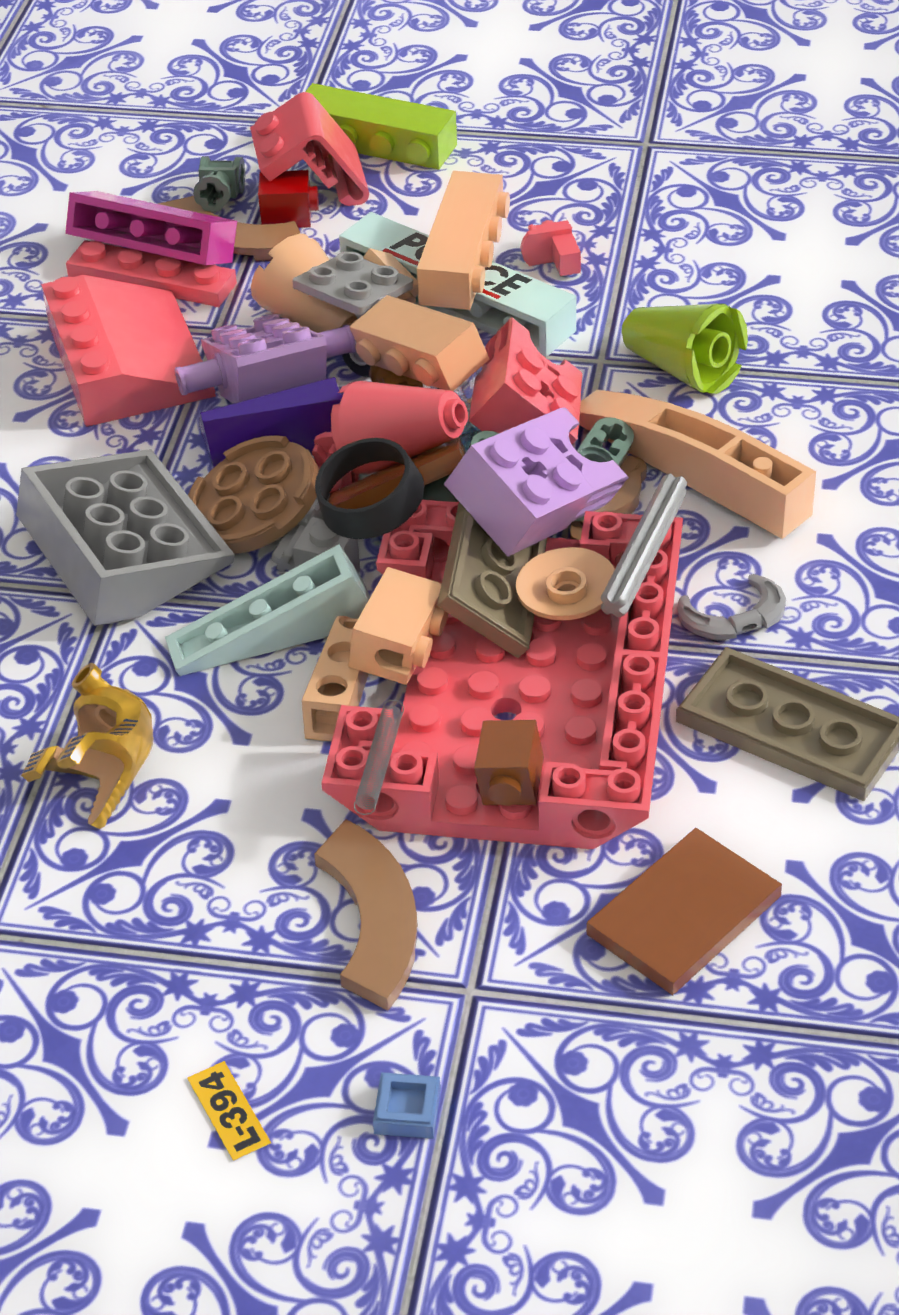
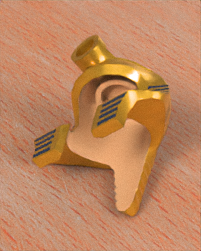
(110, 742)

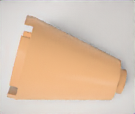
(275, 290)

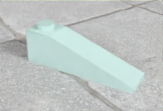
(274, 616)

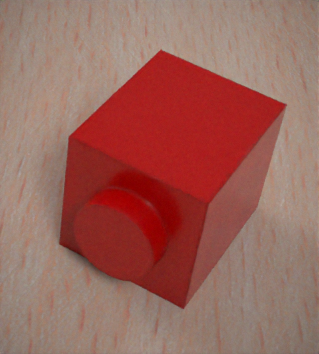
(287, 198)

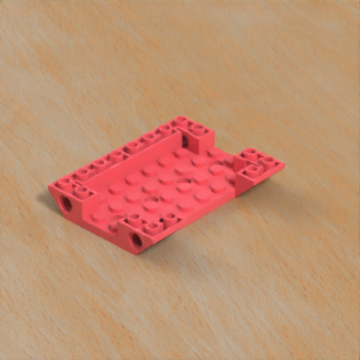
(583, 680)

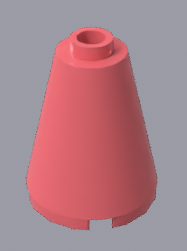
(404, 414)

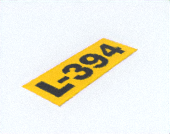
(229, 1110)

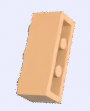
(419, 343)

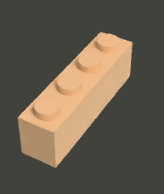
(462, 240)

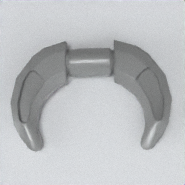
(765, 613)

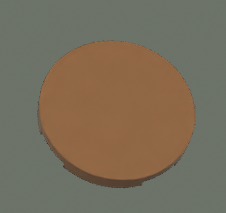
(257, 492)

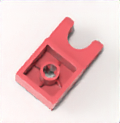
(521, 383)

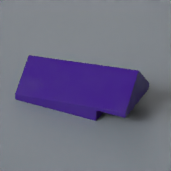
(293, 413)

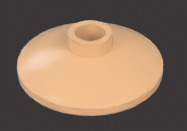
(564, 583)

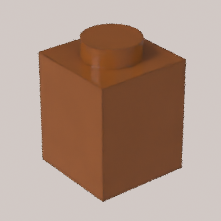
(509, 762)

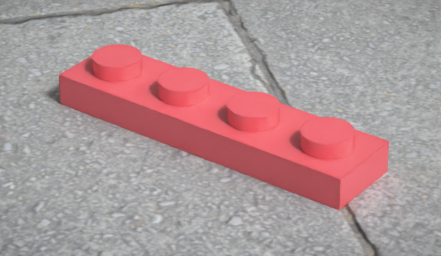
(185, 279)

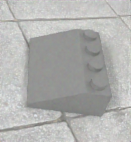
(119, 532)

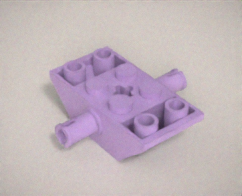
(263, 358)

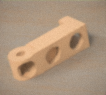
(332, 683)

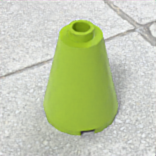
(689, 342)

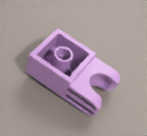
(531, 481)

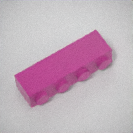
(151, 227)

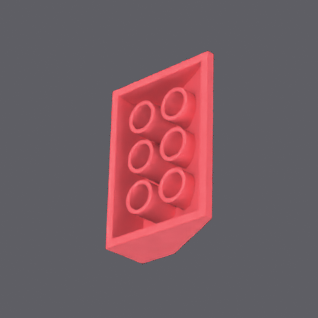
(120, 346)

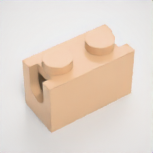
(397, 626)

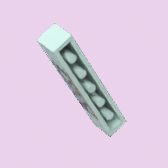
(506, 293)

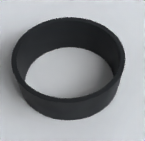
(381, 516)

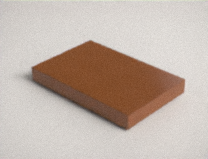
(375, 487)
(684, 910)

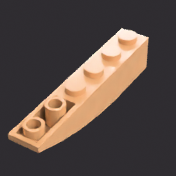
(712, 459)

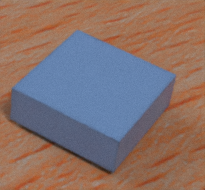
(407, 1105)

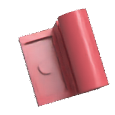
(309, 133)

